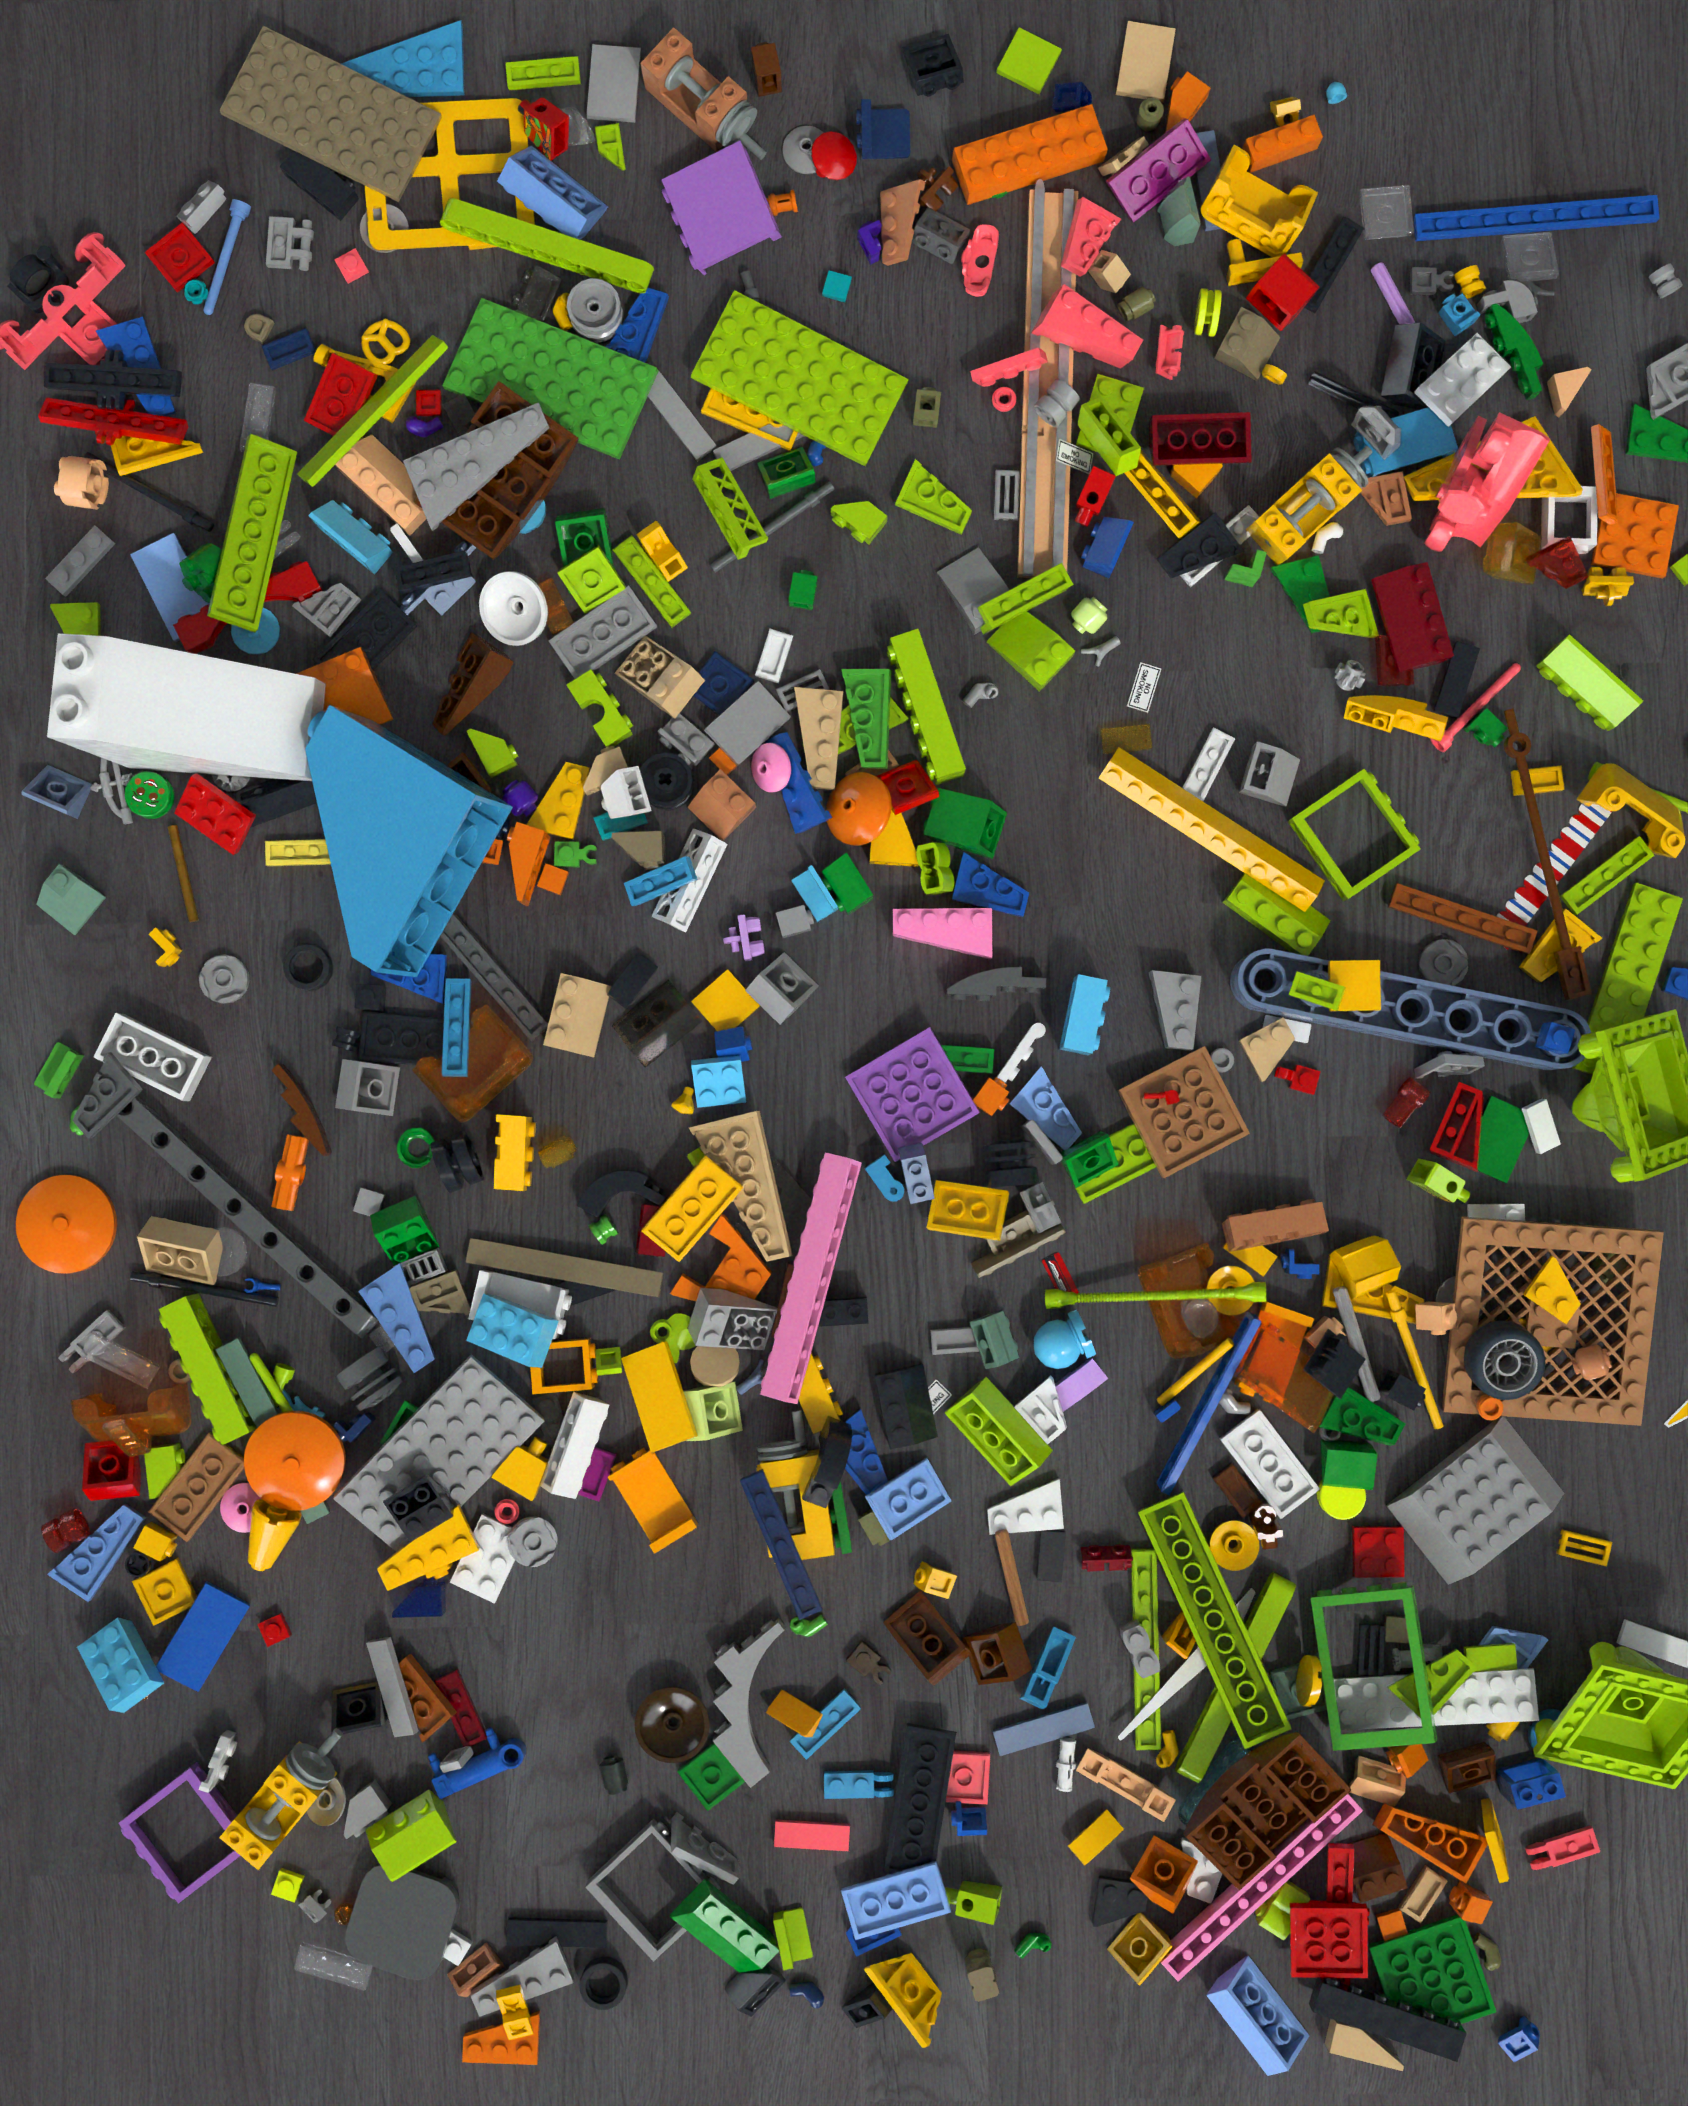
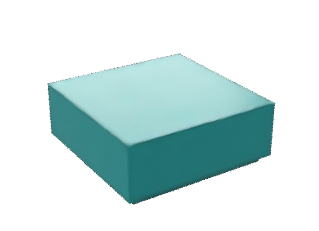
(837, 286)

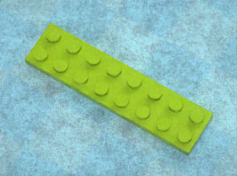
(252, 533)
(1633, 961)

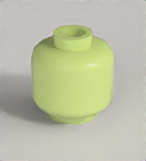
(1089, 615)

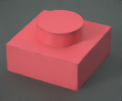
(351, 265)

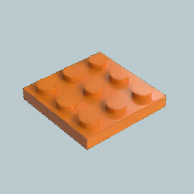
(1639, 539)

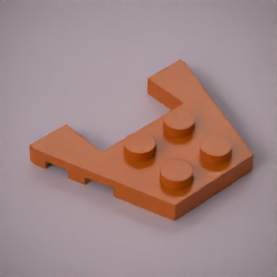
(738, 1272)

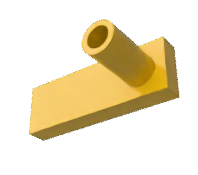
(1245, 272)

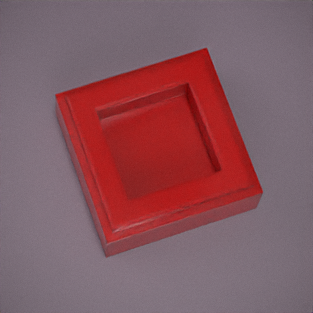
(428, 403)

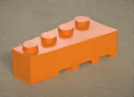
(1438, 1842)

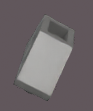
(365, 1806)

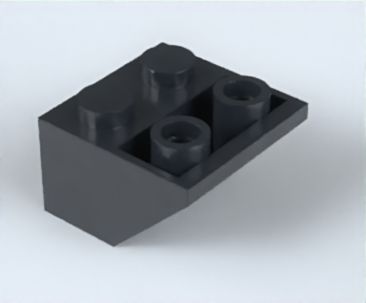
(420, 1507)

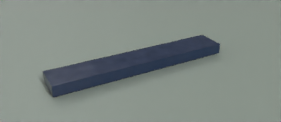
(781, 1544)

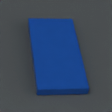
(202, 1636)

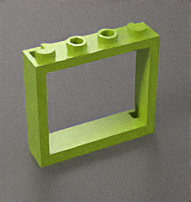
(1322, 857)

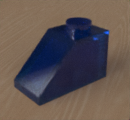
(424, 1601)

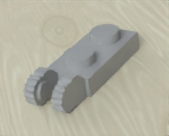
(105, 1325)

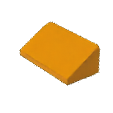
(794, 1714)

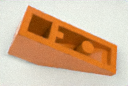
(1186, 99)

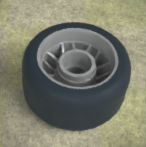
(1517, 1372)

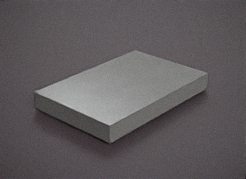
(613, 83)
(747, 723)

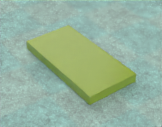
(1132, 1161)

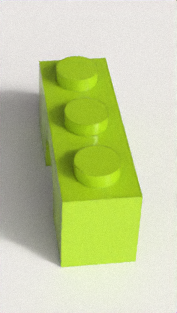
(589, 690)

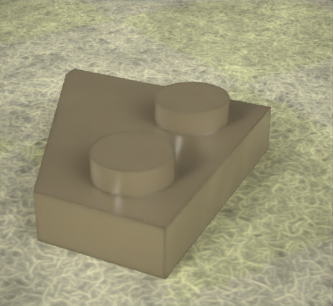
(441, 1294)

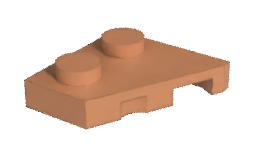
(1388, 498)

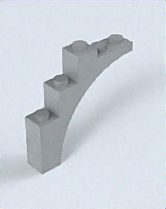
(736, 1737)

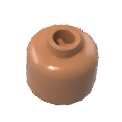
(1592, 1362)

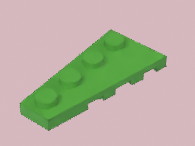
(870, 713)

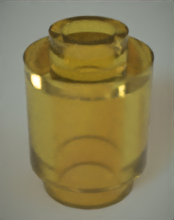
(557, 1152)

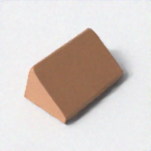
(475, 1970)

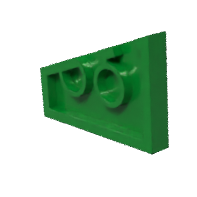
(1656, 437)
(1362, 1419)

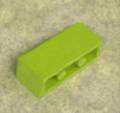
(1109, 436)

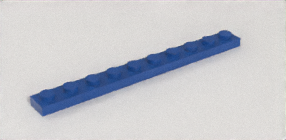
(1536, 218)

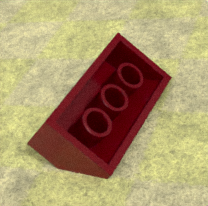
(1200, 438)
(1412, 617)

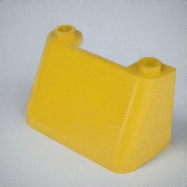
(1255, 208)
(1614, 787)

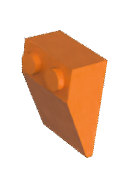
(527, 854)

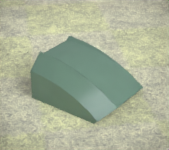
(1180, 214)

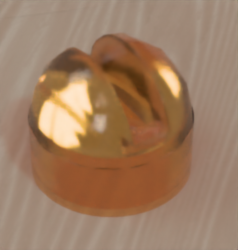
(347, 1911)

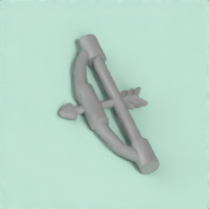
(125, 812)

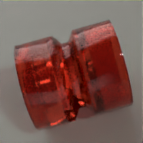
(61, 1532)

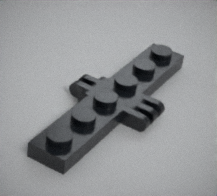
(112, 380)

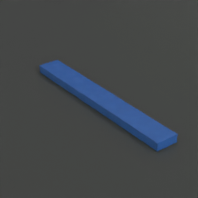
(1208, 1403)

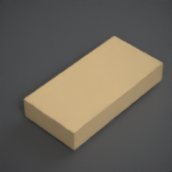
(1422, 1893)

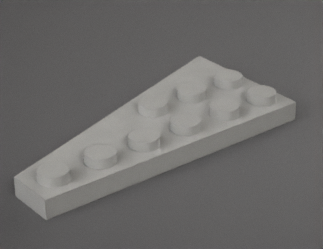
(463, 465)

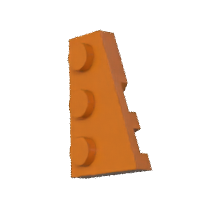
(493, 2045)

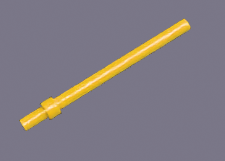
(1399, 1316)

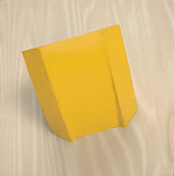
(1366, 1265)

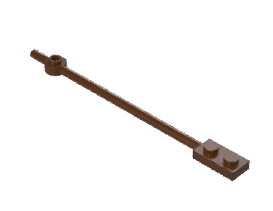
(1569, 959)

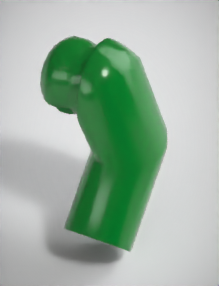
(1033, 1940)

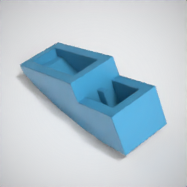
(1048, 1668)

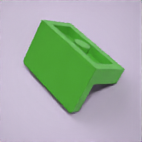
(1247, 575)
(58, 1070)

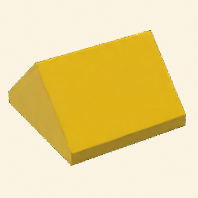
(1140, 1947)

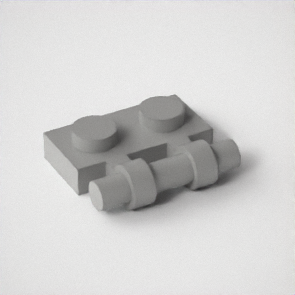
(281, 243)

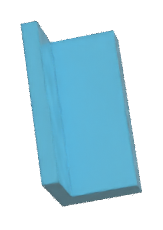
(815, 894)

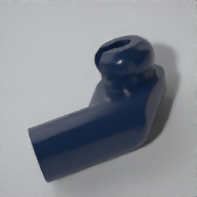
(809, 1991)

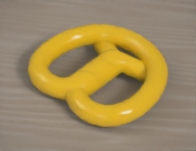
(384, 341)

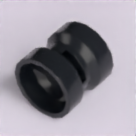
(135, 1565)

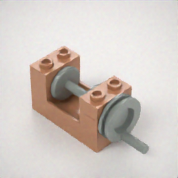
(706, 106)

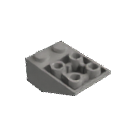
(730, 1320)

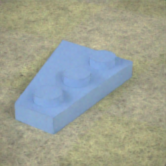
(1041, 1103)

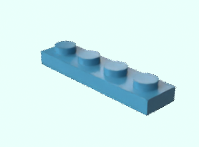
(456, 1027)

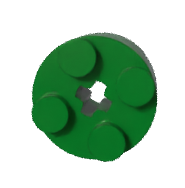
(201, 570)

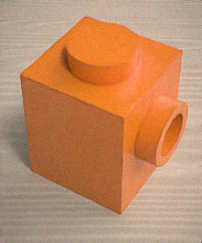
(992, 1096)

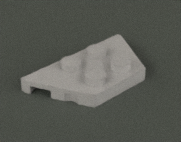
(1668, 381)

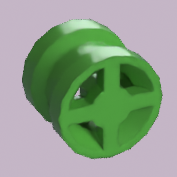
(603, 1229)

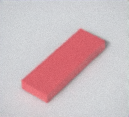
(812, 1835)

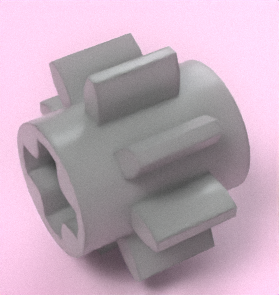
(1350, 675)

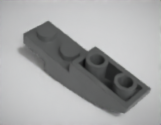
(985, 984)

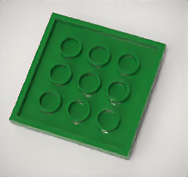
(1435, 1970)

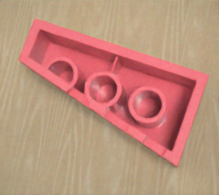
(1086, 328)

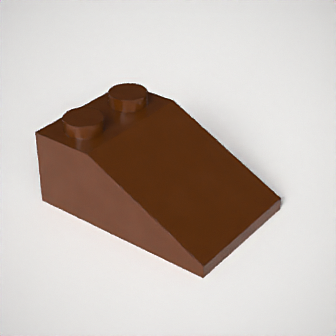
(927, 1638)

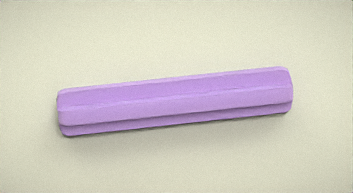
(1391, 294)

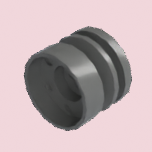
(369, 1379)

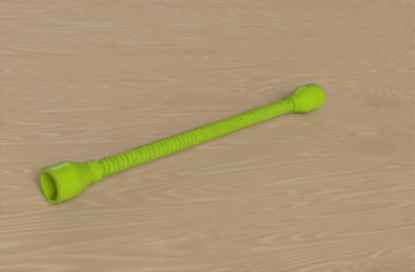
(1252, 1292)

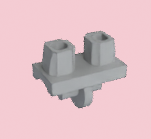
(1040, 1207)

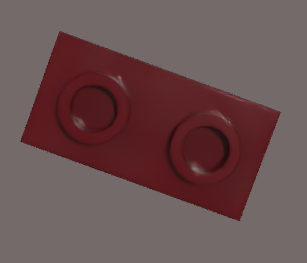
(1117, 1556)

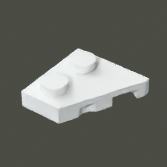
(217, 1765)

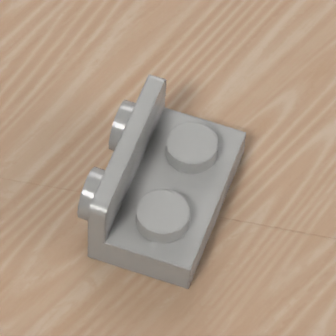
(685, 739)

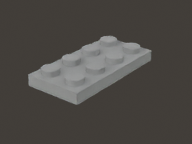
(603, 633)

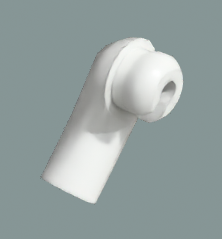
(1329, 531)

